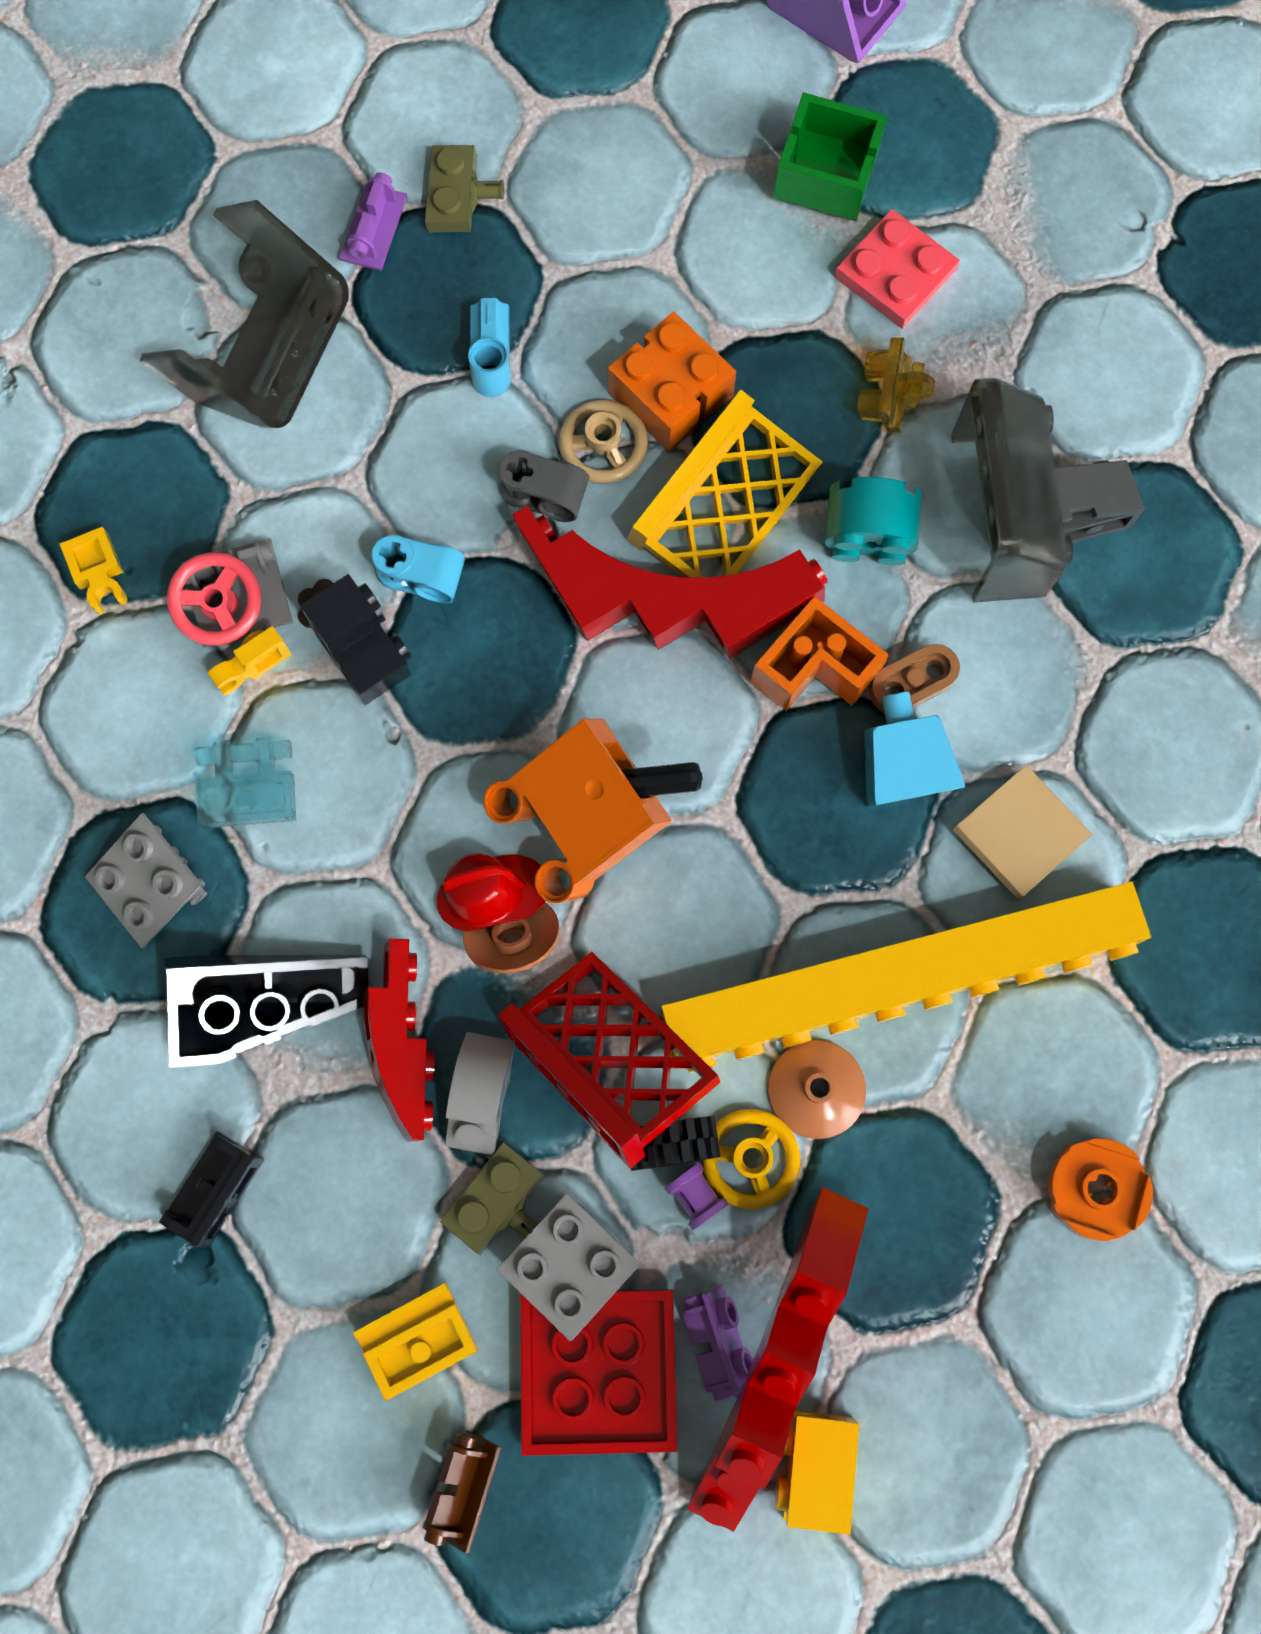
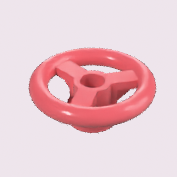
(226, 610)

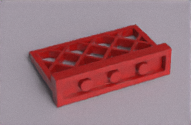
(581, 1088)

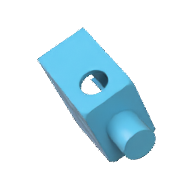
(908, 755)

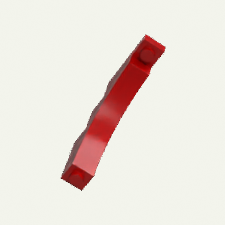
(606, 591)

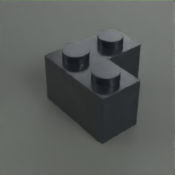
(350, 630)

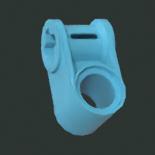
(426, 568)

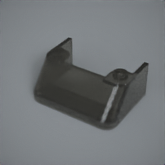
(283, 334)
(1017, 490)

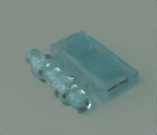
(246, 797)

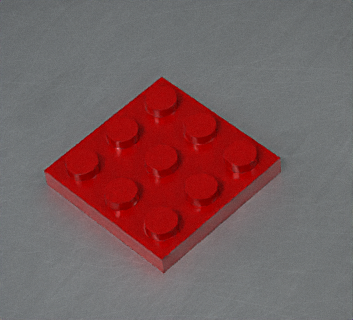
(606, 1386)

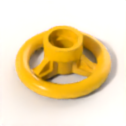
(764, 1194)

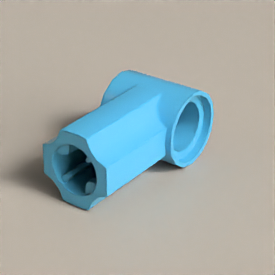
(490, 346)

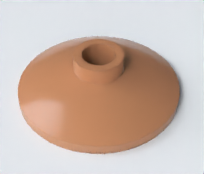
(514, 944)
(798, 1107)

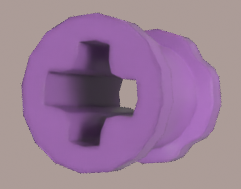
(696, 1196)

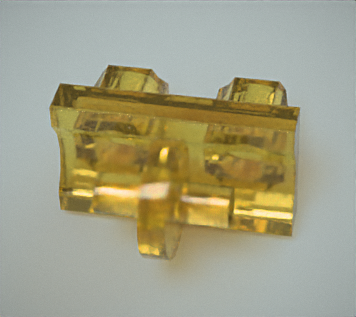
(899, 382)

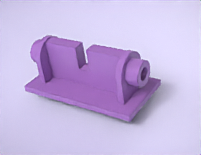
(374, 223)
(716, 1319)

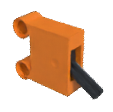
(589, 803)

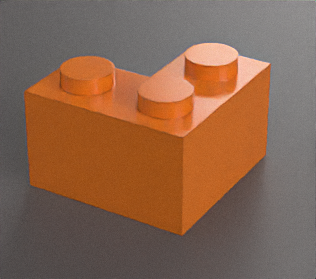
(822, 648)

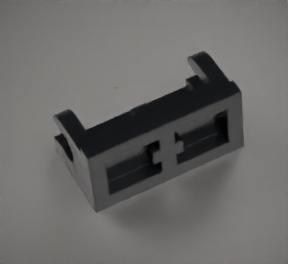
(211, 1191)

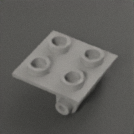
(262, 561)
(144, 880)
(568, 1267)

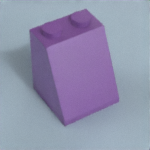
(842, 25)

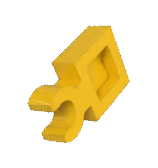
(93, 565)
(254, 657)

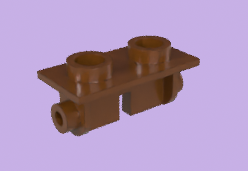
(469, 1472)

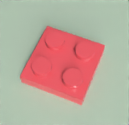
(897, 268)

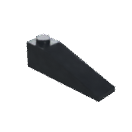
(242, 1001)

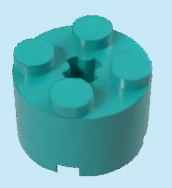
(873, 520)

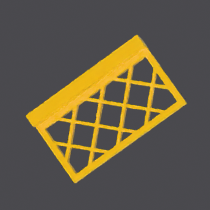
(696, 469)

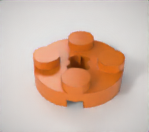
(1112, 1216)

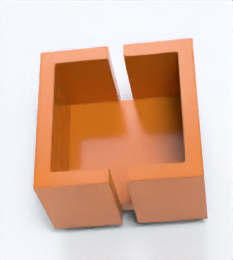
(667, 379)

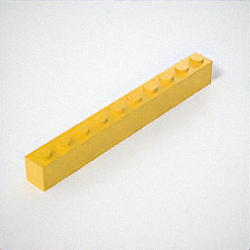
(910, 973)

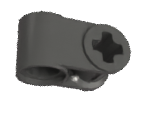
(546, 485)

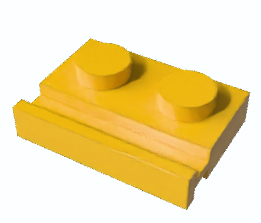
(416, 1341)

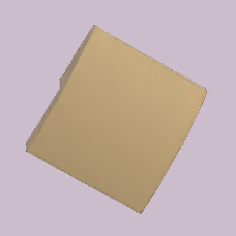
(1022, 832)

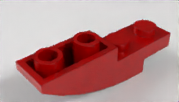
(398, 1062)

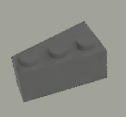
(1097, 499)

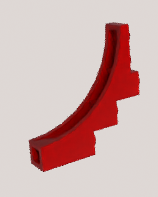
(784, 1362)

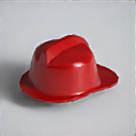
(488, 891)

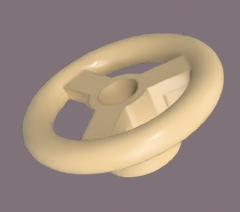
(604, 419)

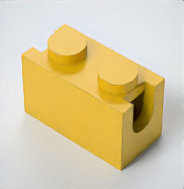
(819, 1472)

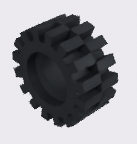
(682, 1143)

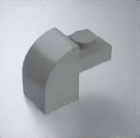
(478, 1093)

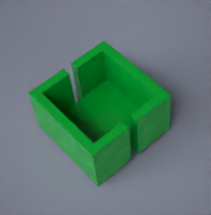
(829, 156)

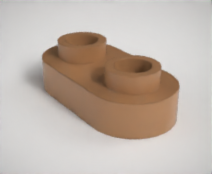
(911, 676)

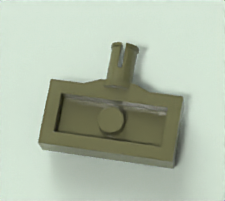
(455, 188)
(494, 1201)

